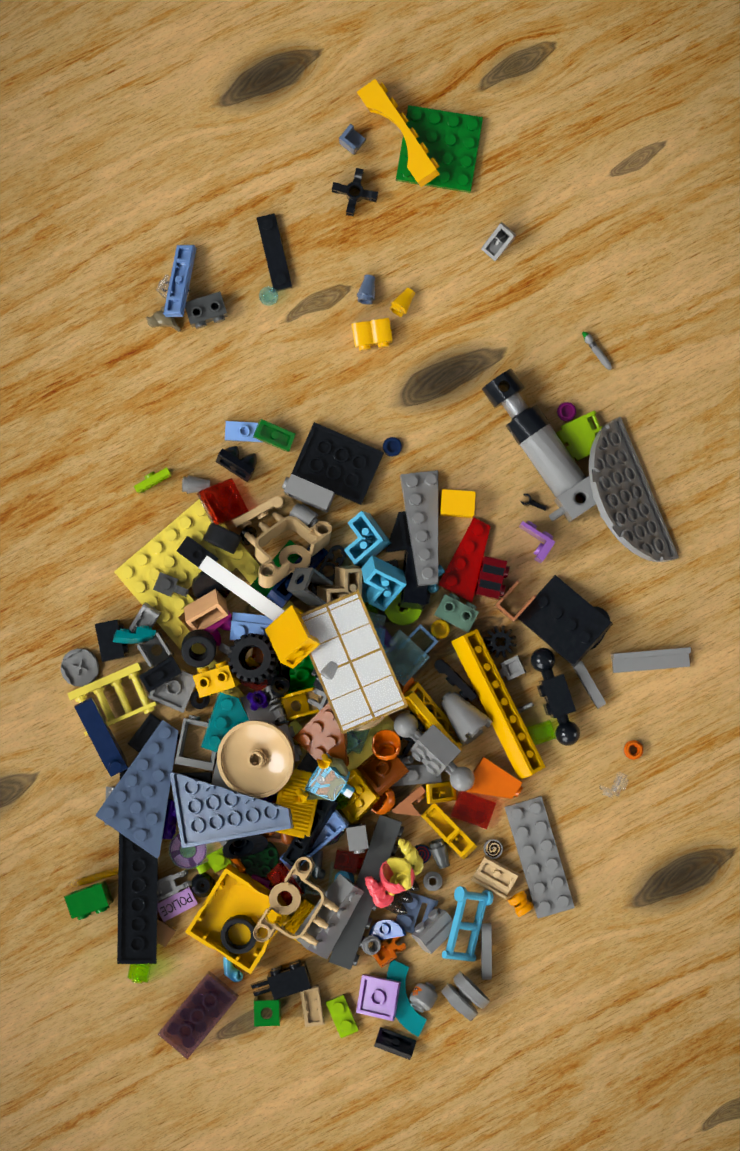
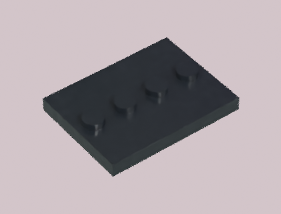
(337, 463)
(565, 621)

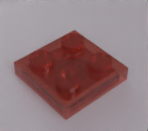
(222, 502)

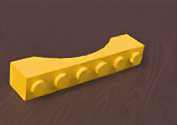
(377, 102)

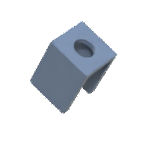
(435, 641)

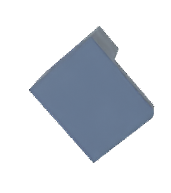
(351, 140)

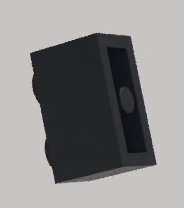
(108, 649)

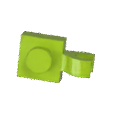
(215, 860)

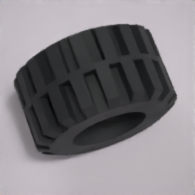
(238, 654)

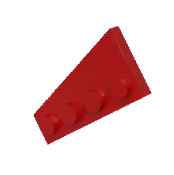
(465, 565)

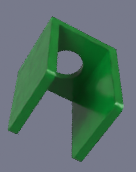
(274, 1005)

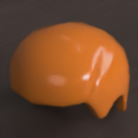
(386, 744)
(385, 803)

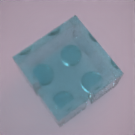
(404, 656)

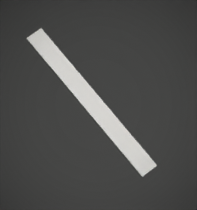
(240, 588)

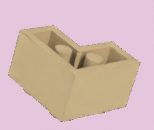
(346, 581)

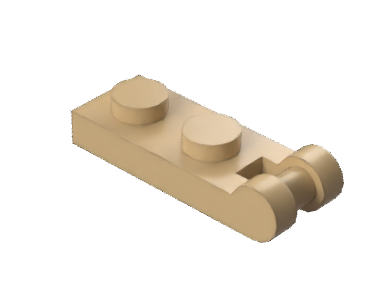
(259, 512)

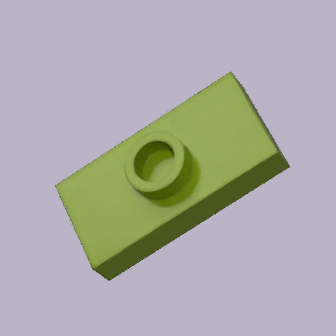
(152, 479)

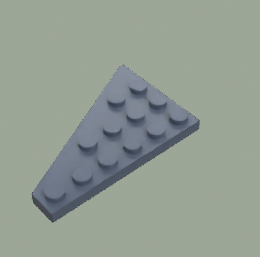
(141, 796)
(218, 814)

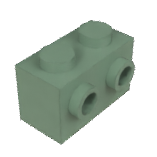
(456, 613)

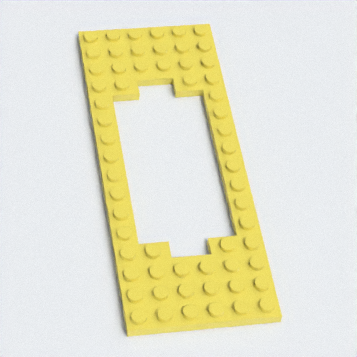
(161, 555)

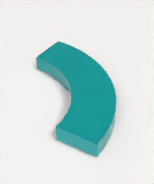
(405, 1012)

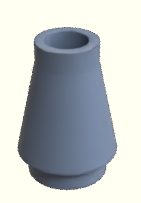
(366, 293)

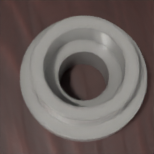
(428, 876)
(376, 945)

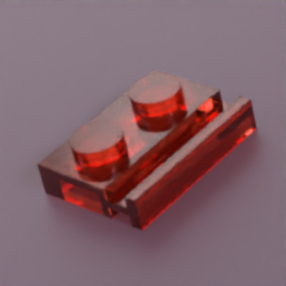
(473, 809)

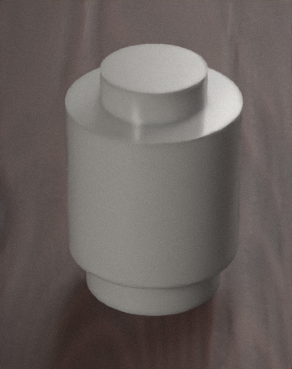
(305, 514)

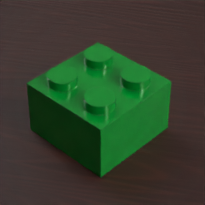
(89, 899)

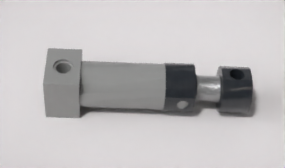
(542, 447)

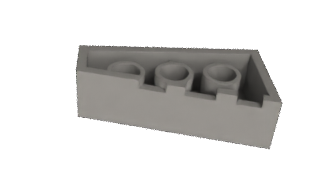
(346, 897)

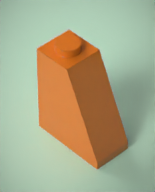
(494, 781)

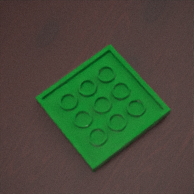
(450, 141)

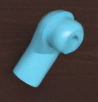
(231, 972)

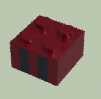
(491, 578)

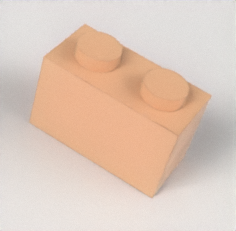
(206, 610)

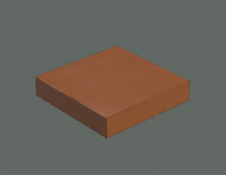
(382, 773)

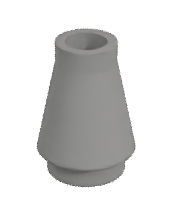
(194, 484)

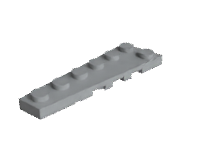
(421, 509)

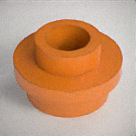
(637, 754)

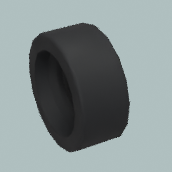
(238, 949)

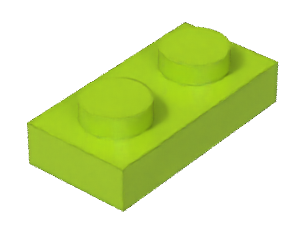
(342, 1016)

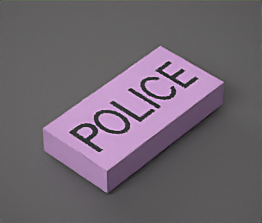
(177, 904)

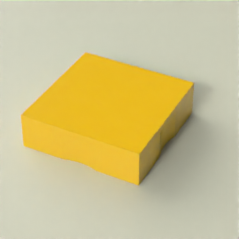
(232, 896)

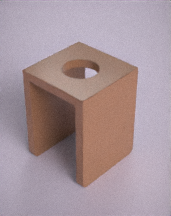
(502, 610)

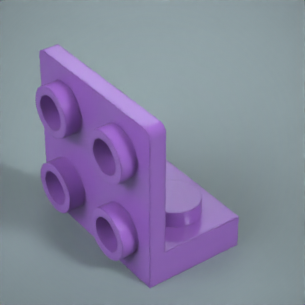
(542, 549)

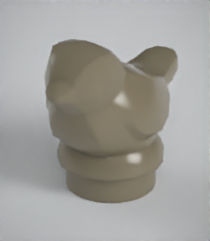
(159, 319)

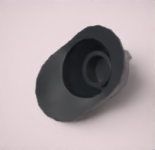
(244, 846)

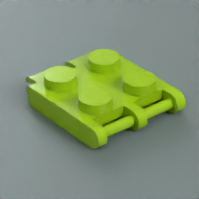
(579, 435)

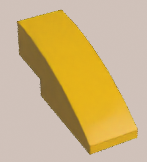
(449, 831)

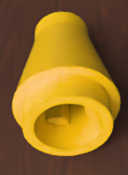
(402, 302)

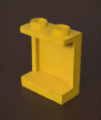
(291, 637)

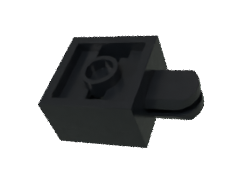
(285, 980)

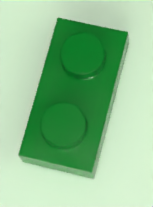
(274, 435)

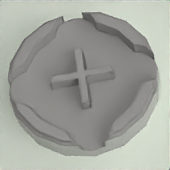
(79, 667)

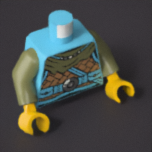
(326, 781)

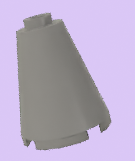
(464, 717)

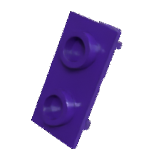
(170, 821)

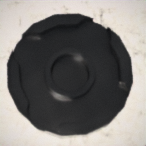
(204, 584)

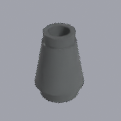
(439, 852)

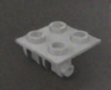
(272, 713)

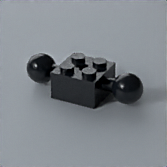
(556, 695)

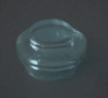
(268, 296)

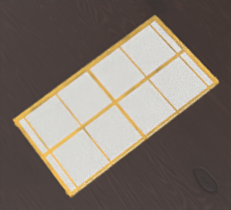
(352, 663)

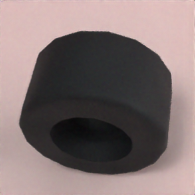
(222, 538)
(194, 659)

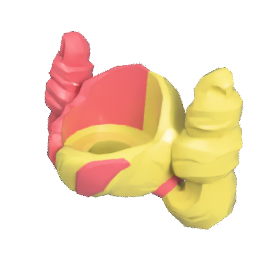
(395, 875)

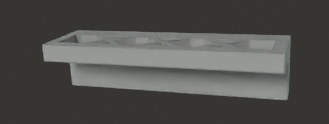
(650, 660)

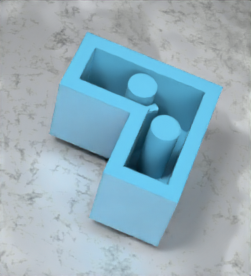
(370, 539)
(384, 582)

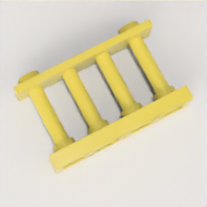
(114, 679)

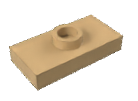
(312, 1007)

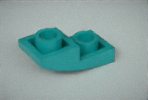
(141, 634)

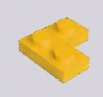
(363, 797)

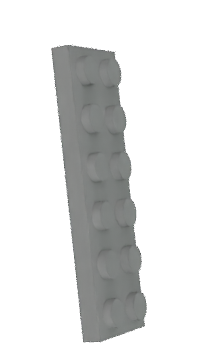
(539, 857)

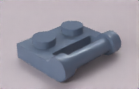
(408, 920)

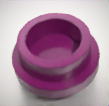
(566, 411)

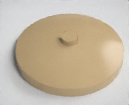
(256, 758)

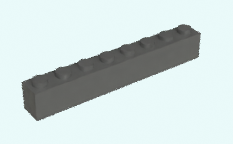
(380, 849)

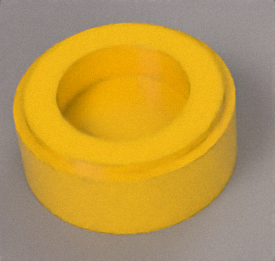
(440, 629)

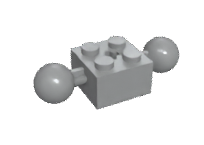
(434, 751)

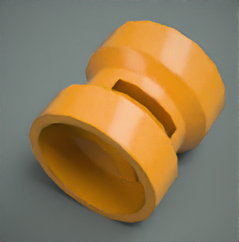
(521, 903)

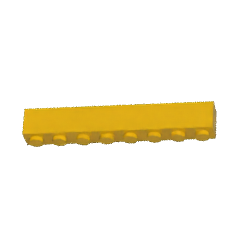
(498, 704)

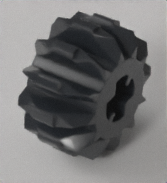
(500, 648)

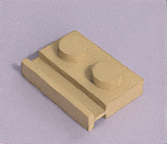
(495, 876)

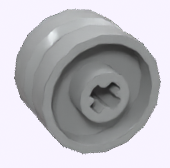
(463, 998)

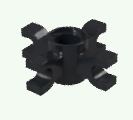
(364, 194)

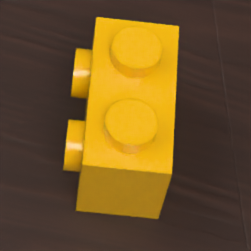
(215, 680)

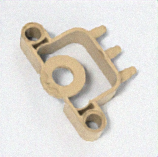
(317, 536)
(296, 900)

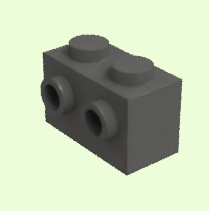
(206, 310)

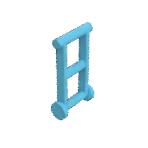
(461, 895)

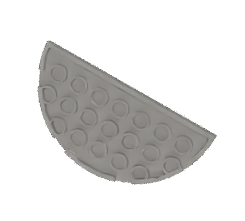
(625, 495)

